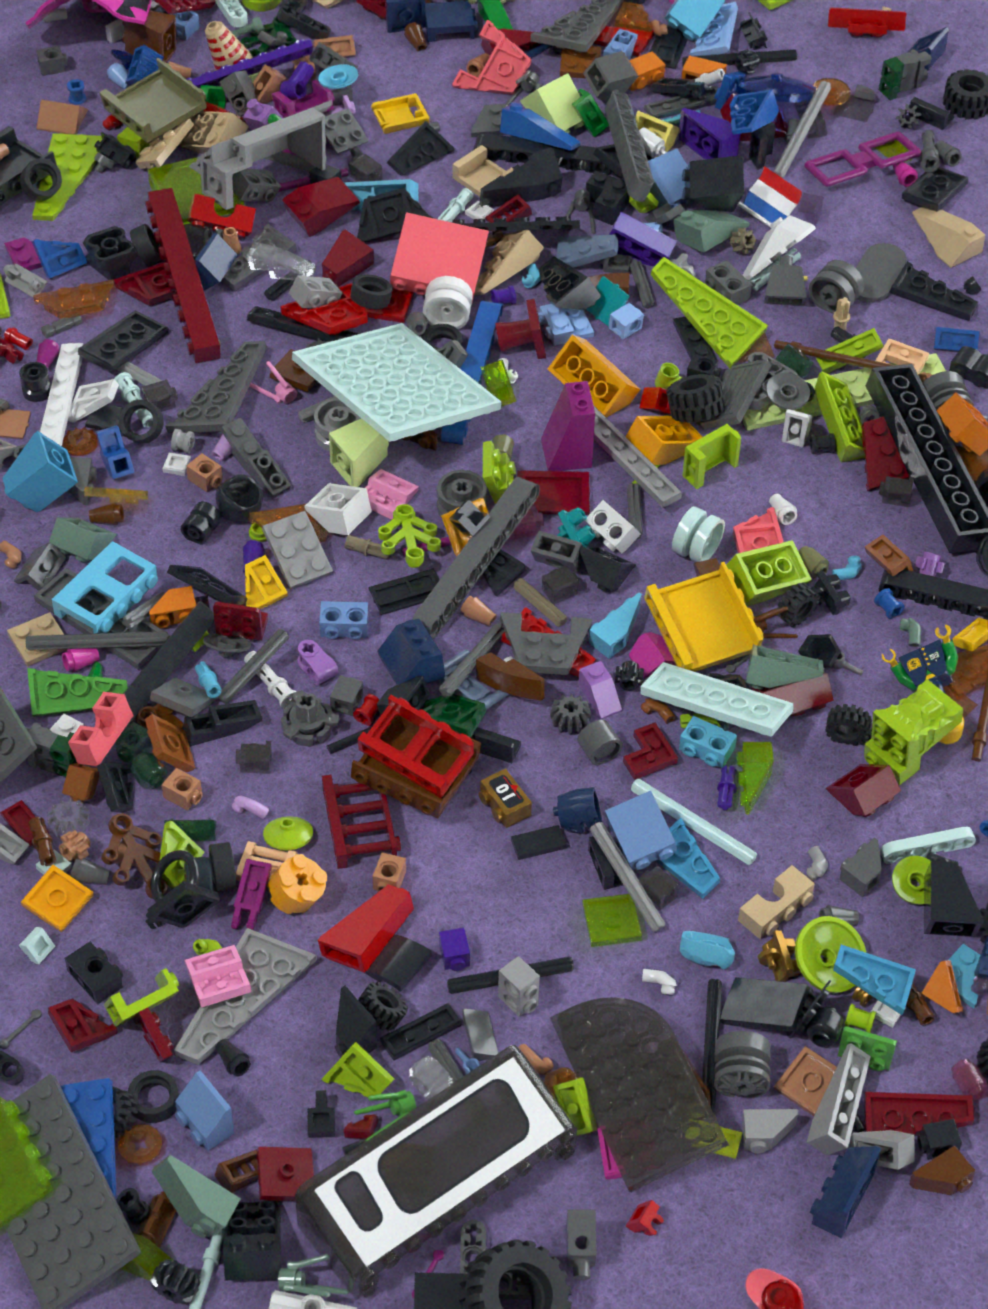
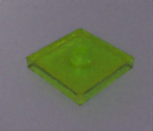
(611, 920)

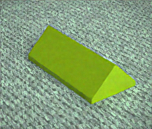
(840, 416)

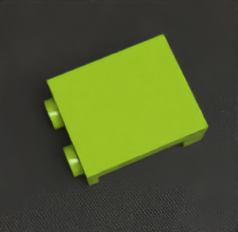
(710, 451)
(121, 1013)

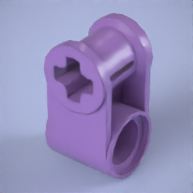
(316, 662)

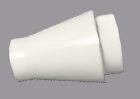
(785, 511)

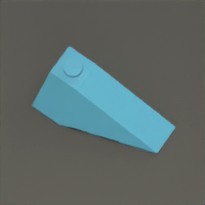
(372, 188)

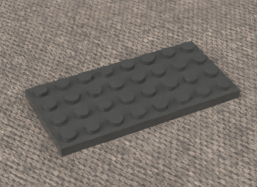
(77, 1229)

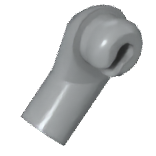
(819, 863)

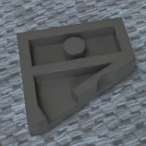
(488, 120)

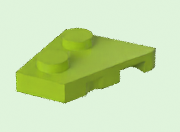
(173, 840)
(359, 1073)

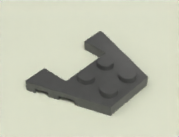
(545, 651)

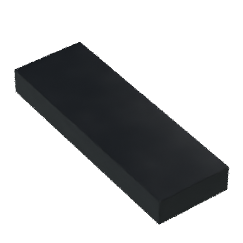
(420, 1031)

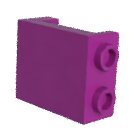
(289, 107)

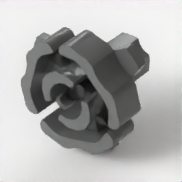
(306, 718)

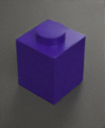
(454, 949)

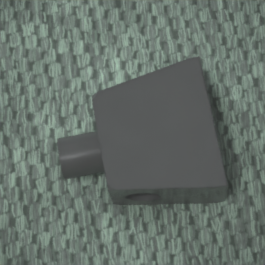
(786, 283)
(581, 1223)

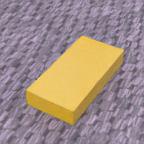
(972, 635)

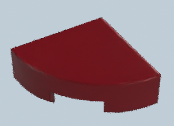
(363, 1128)

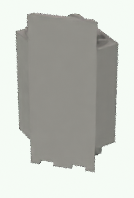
(299, 133)

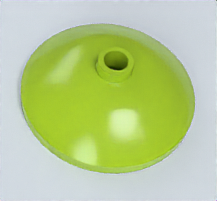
(824, 938)

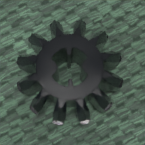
(175, 1281)

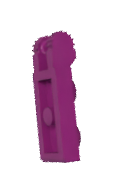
(251, 892)

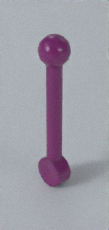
(438, 1255)

